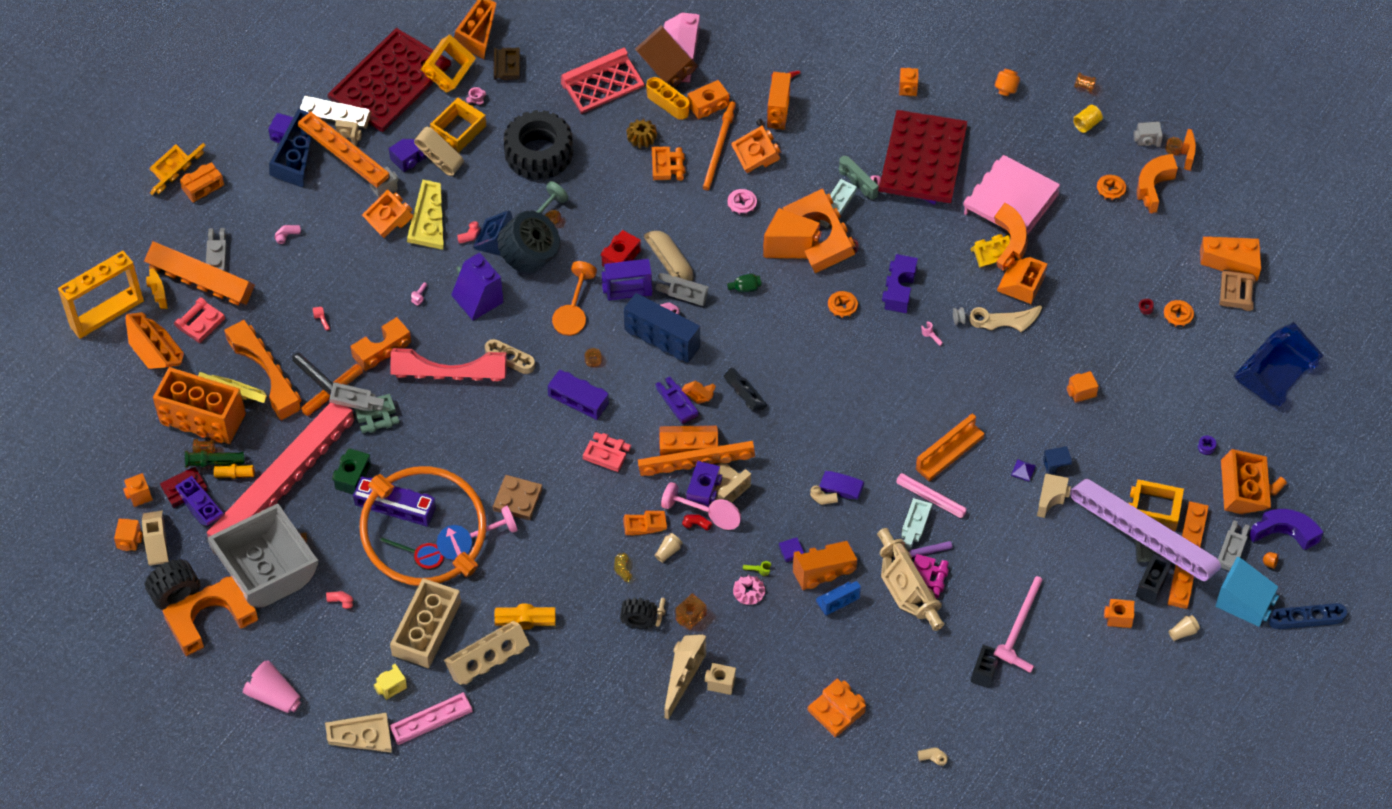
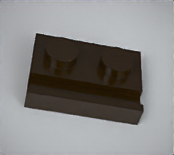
(507, 64)

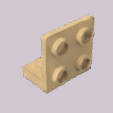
(732, 483)

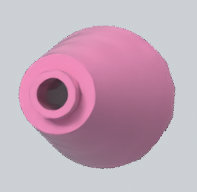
(272, 688)

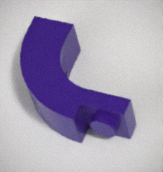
(1290, 522)

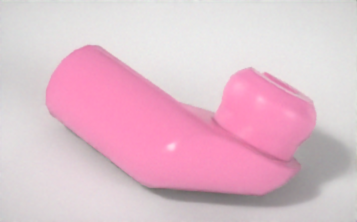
(284, 231)

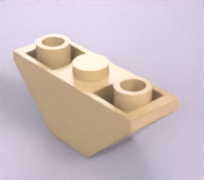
(155, 537)

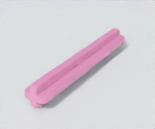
(931, 495)

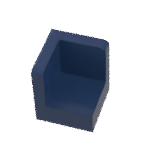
(1055, 458)

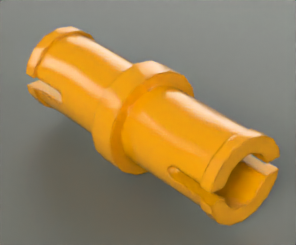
(234, 471)

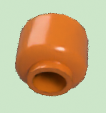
(1007, 82)

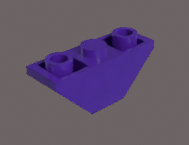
(198, 502)

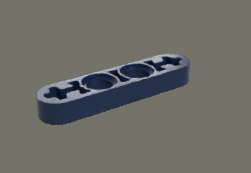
(1308, 619)

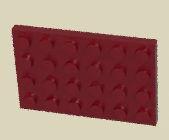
(388, 79)
(923, 156)

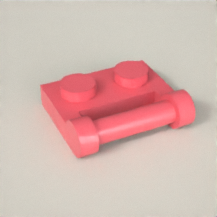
(204, 324)

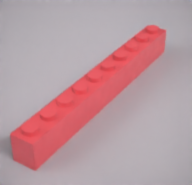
(288, 466)

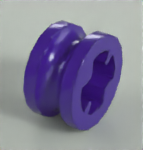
(1207, 440)

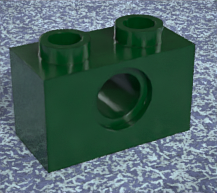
(351, 460)

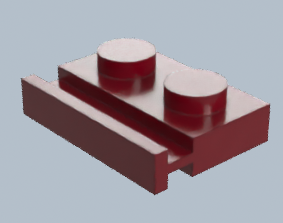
(169, 488)

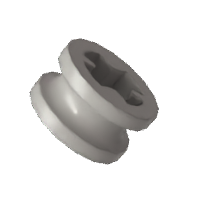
(958, 315)

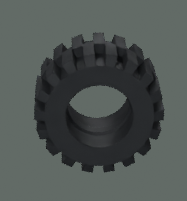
(171, 583)

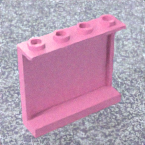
(1017, 186)

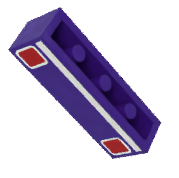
(399, 504)

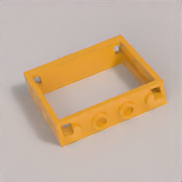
(110, 308)

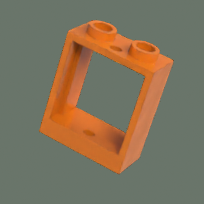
(778, 100)

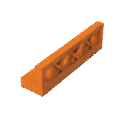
(949, 448)

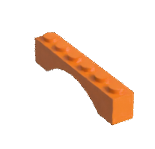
(244, 342)

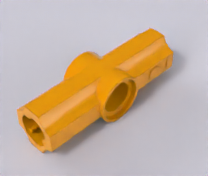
(526, 616)

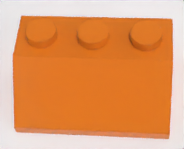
(687, 438)
(1245, 482)

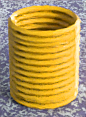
(1087, 118)

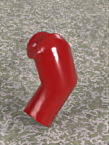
(697, 519)

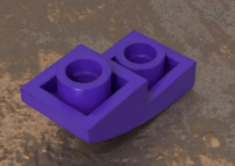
(843, 484)

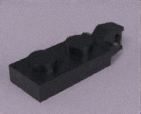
(745, 390)

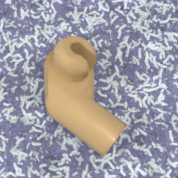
(822, 498)
(933, 754)

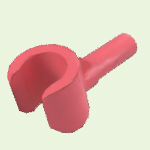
(319, 313)

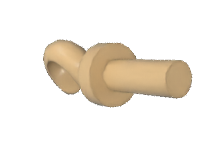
(660, 612)

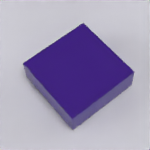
(789, 547)

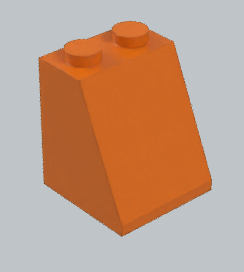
(790, 235)

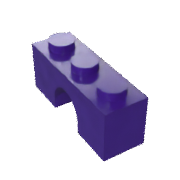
(898, 296)

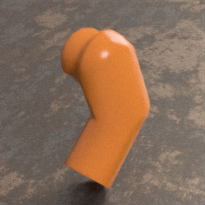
(1277, 486)

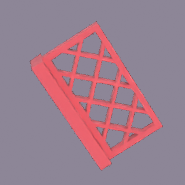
(592, 70)

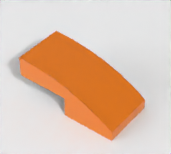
(1189, 149)
(645, 524)

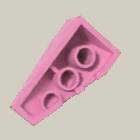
(685, 30)

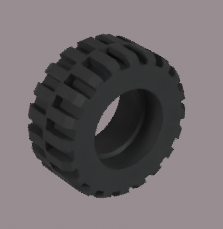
(533, 127)

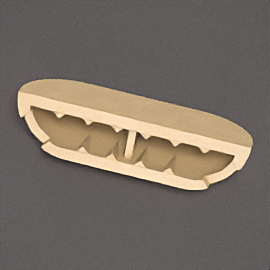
(669, 255)

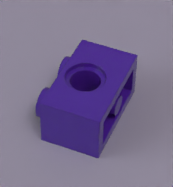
(704, 474)

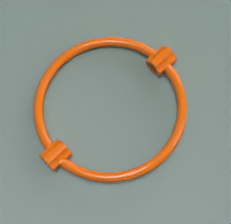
(383, 488)

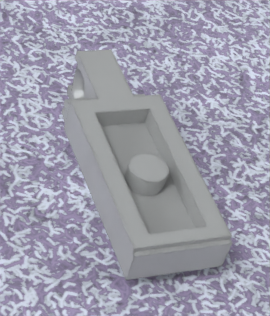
(355, 398)

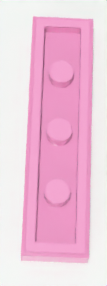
(430, 718)

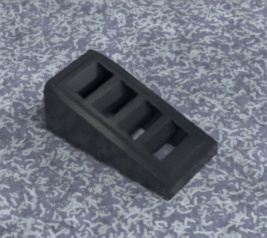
(981, 676)

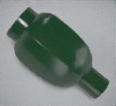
(745, 283)

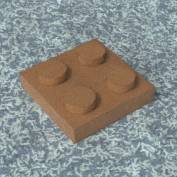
(519, 496)

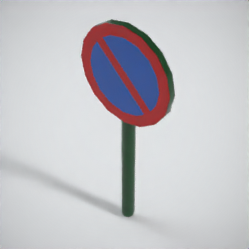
(426, 555)

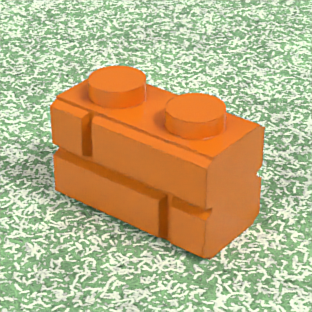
(201, 182)

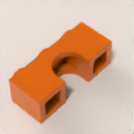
(370, 354)

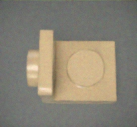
(349, 130)

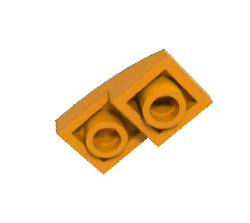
(157, 288)

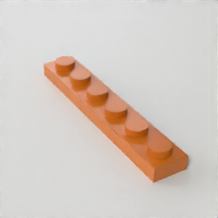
(343, 149)
(689, 459)
(1193, 532)

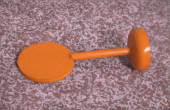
(569, 318)

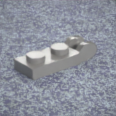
(216, 249)
(683, 289)
(1232, 546)

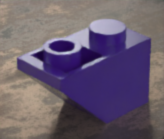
(406, 154)

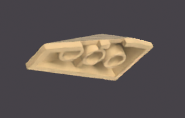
(687, 659)

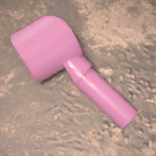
(417, 298)
(929, 332)

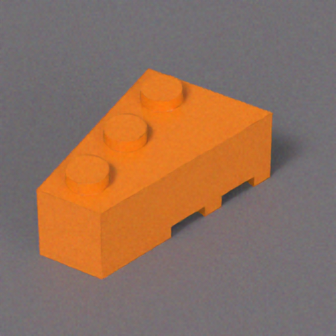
(476, 27)
(1231, 254)
(823, 564)

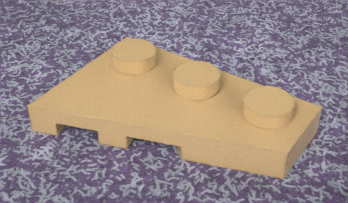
(361, 732)

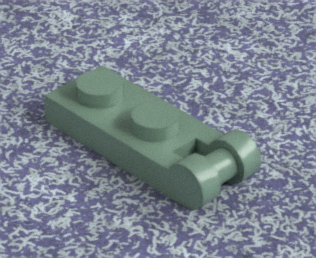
(858, 177)

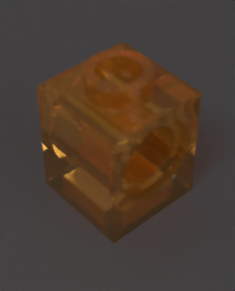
(693, 604)

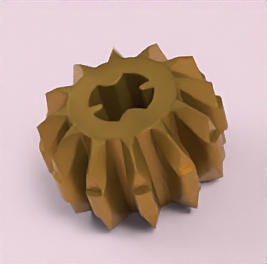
(641, 133)

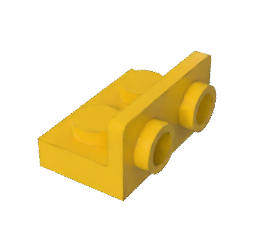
(990, 251)

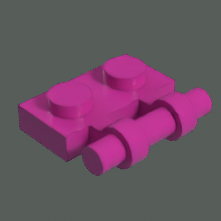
(926, 568)

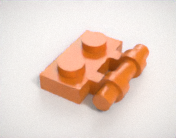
(661, 163)

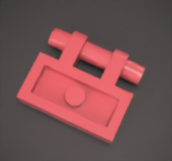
(606, 456)

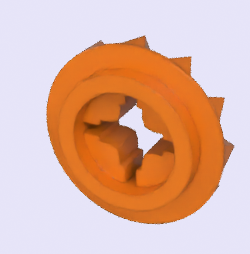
(1107, 181)
(845, 298)
(1186, 312)

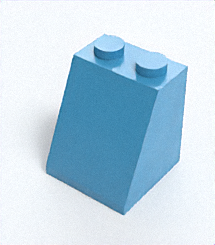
(1247, 593)

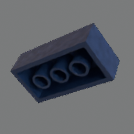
(661, 328)

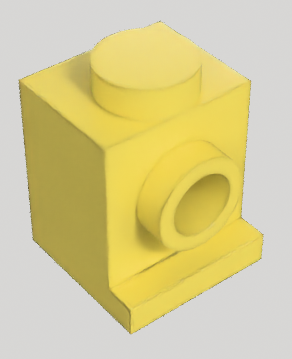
(390, 682)

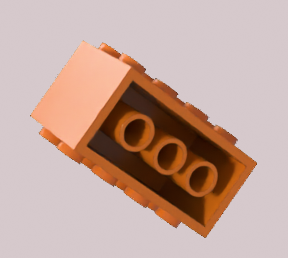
(199, 405)

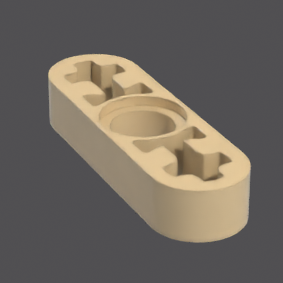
(514, 363)

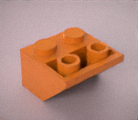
(1023, 279)

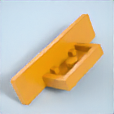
(171, 163)

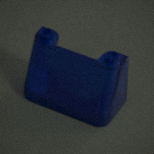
(1278, 364)

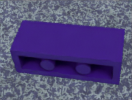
(578, 394)

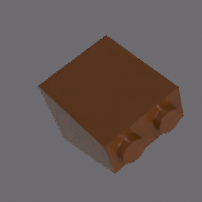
(666, 57)

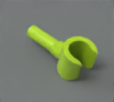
(760, 569)

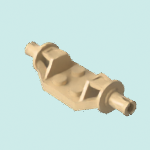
(906, 582)

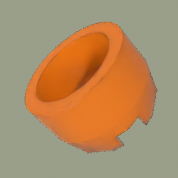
(1271, 560)

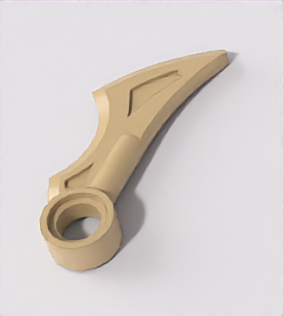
(1017, 320)

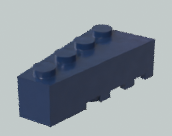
(292, 154)

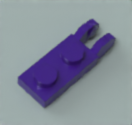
(677, 401)

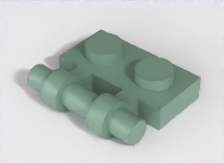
(368, 416)

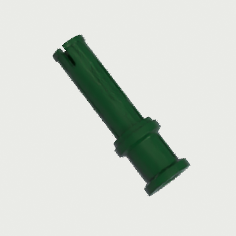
(203, 458)

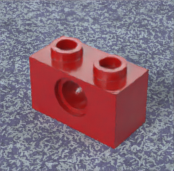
(622, 248)

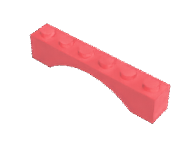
(408, 362)

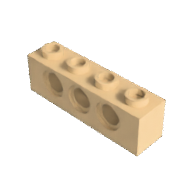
(458, 662)

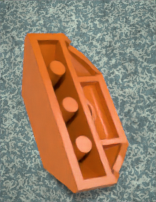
(152, 342)

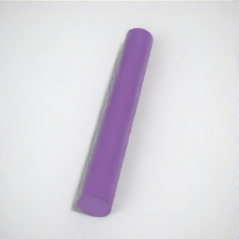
(930, 549)

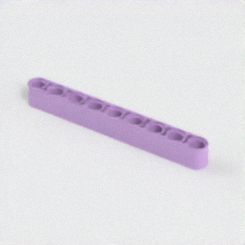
(1145, 530)

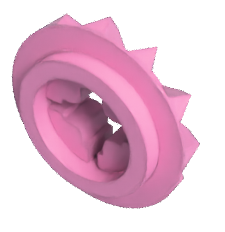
(746, 196)
(750, 597)

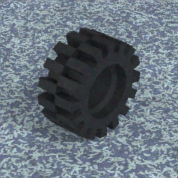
(638, 613)

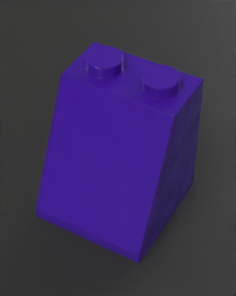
(478, 287)

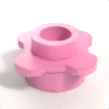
(476, 96)

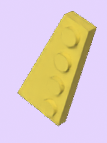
(426, 224)

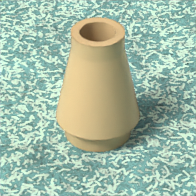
(669, 546)
(1186, 627)

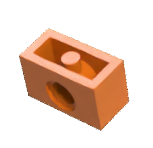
(708, 99)

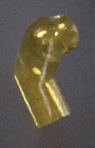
(619, 566)

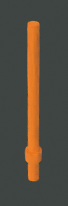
(727, 119)

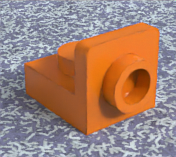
(697, 392)

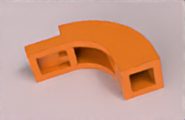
(1155, 171)
(1011, 221)

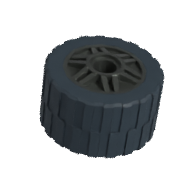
(528, 241)

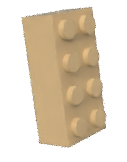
(425, 623)

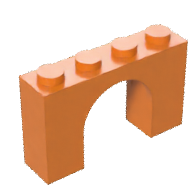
(837, 246)
(182, 614)

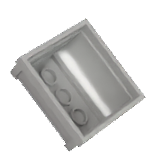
(265, 556)

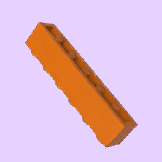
(199, 273)

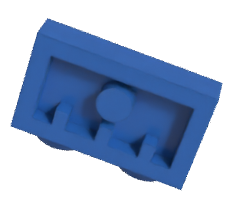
(839, 597)

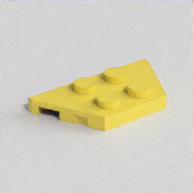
(247, 391)

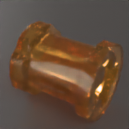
(1085, 82)
(209, 444)

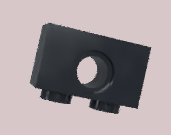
(1153, 578)

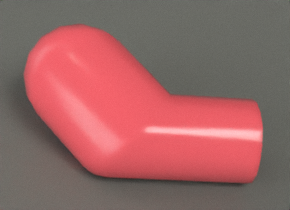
(471, 234)
(340, 596)

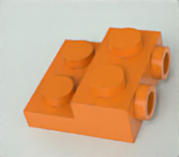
(756, 149)
(388, 213)
(837, 707)

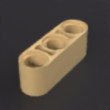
(438, 151)

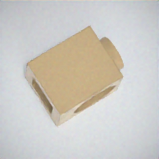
(722, 686)

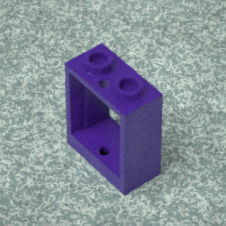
(627, 288)

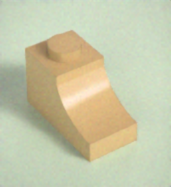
(1053, 493)

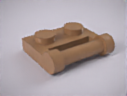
(1231, 290)

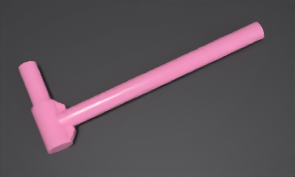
(1005, 651)

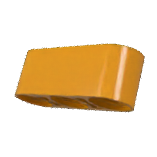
(668, 98)

